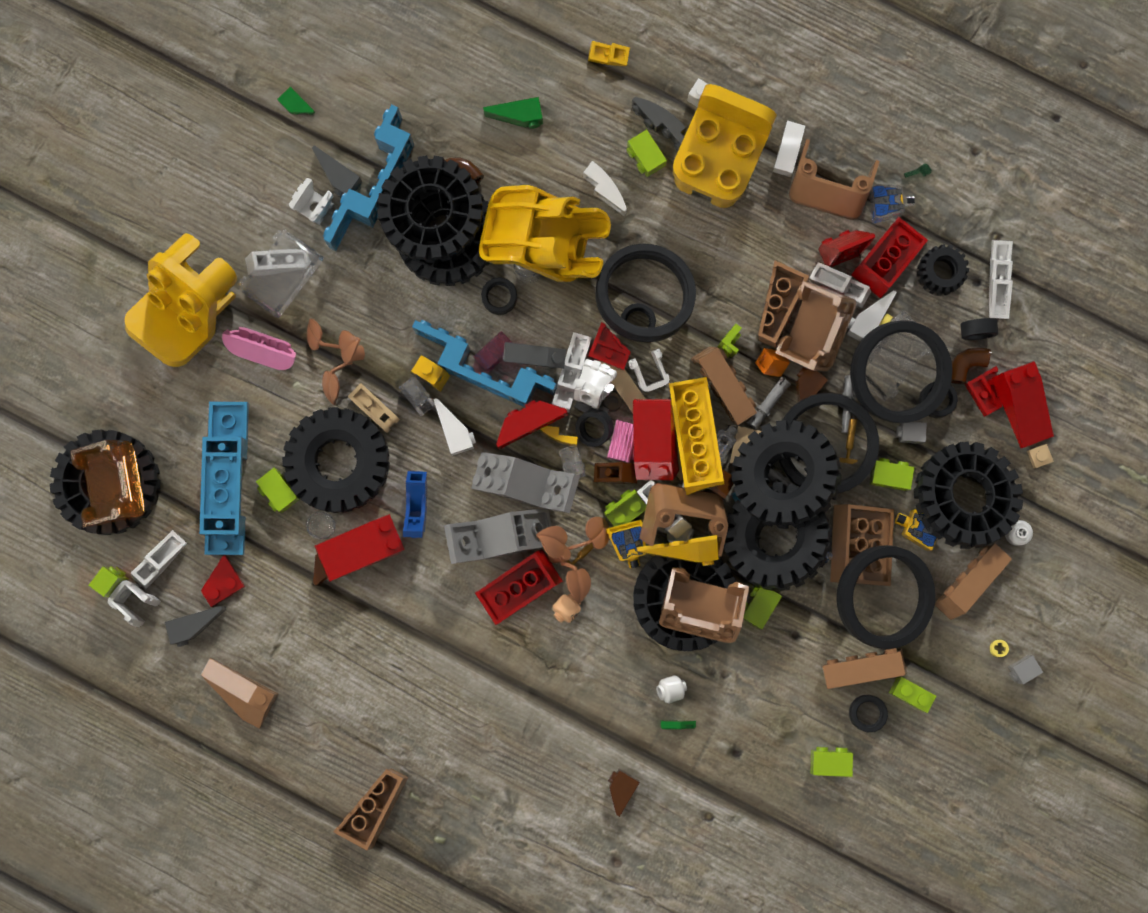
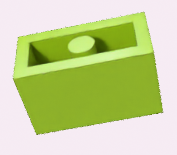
(646, 153)
(892, 475)
(277, 490)
(107, 580)
(761, 606)
(912, 694)
(831, 762)

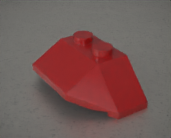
(527, 421)

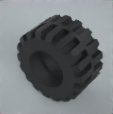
(953, 259)

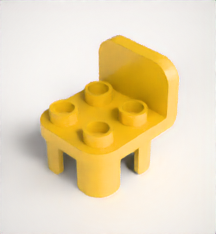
(722, 145)
(542, 233)
(181, 304)

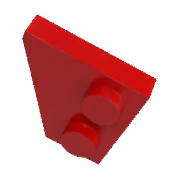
(609, 349)
(984, 392)
(222, 582)

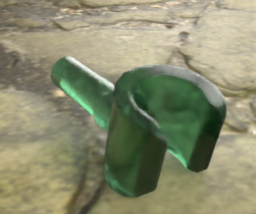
(924, 169)

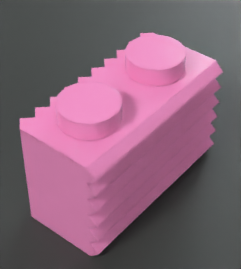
(622, 443)

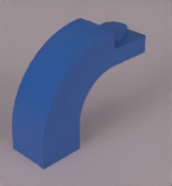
(415, 504)

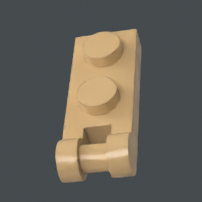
(373, 407)

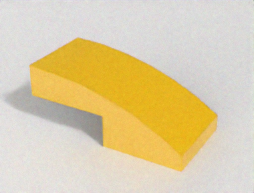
(608, 54)
(553, 433)

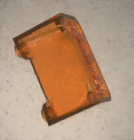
(111, 482)

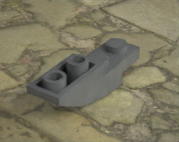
(658, 118)

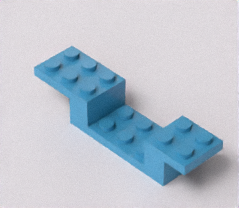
(357, 206)
(453, 361)
(222, 478)

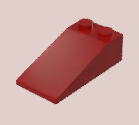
(845, 247)
(889, 257)
(1025, 403)
(654, 440)
(359, 548)
(518, 586)

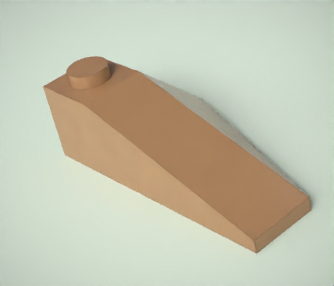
(241, 693)

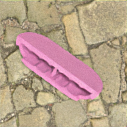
(259, 348)

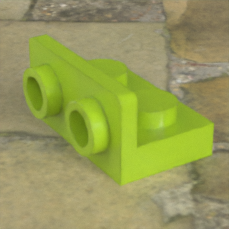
(730, 339)
(626, 509)

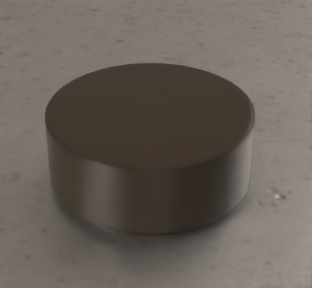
(612, 402)

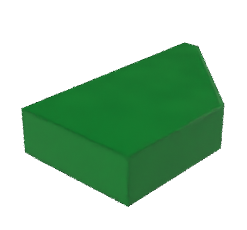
(294, 103)
(677, 724)

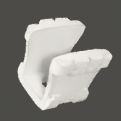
(306, 197)
(657, 355)
(594, 383)
(120, 595)

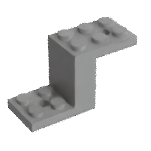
(525, 482)
(496, 535)

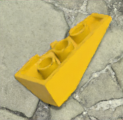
(694, 550)

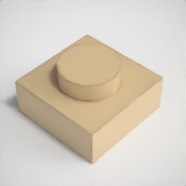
(1040, 456)

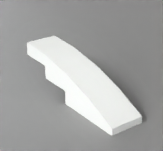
(1000, 279)
(572, 371)

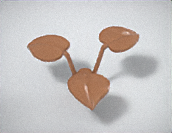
(350, 352)
(554, 541)

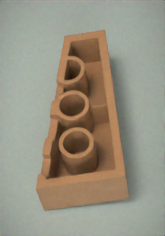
(864, 669)
(370, 814)

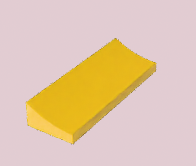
(696, 434)

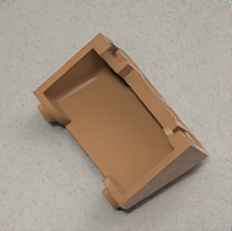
(817, 328)
(703, 607)

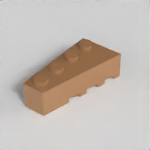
(780, 302)
(725, 384)
(973, 581)

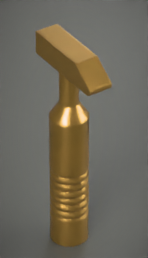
(850, 442)
(581, 554)

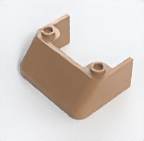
(829, 195)
(668, 500)

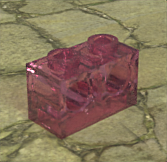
(492, 353)

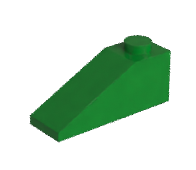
(520, 113)

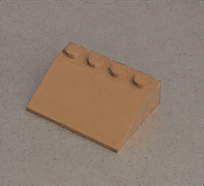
(857, 530)

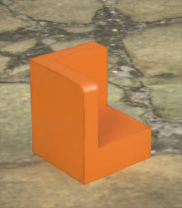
(772, 363)

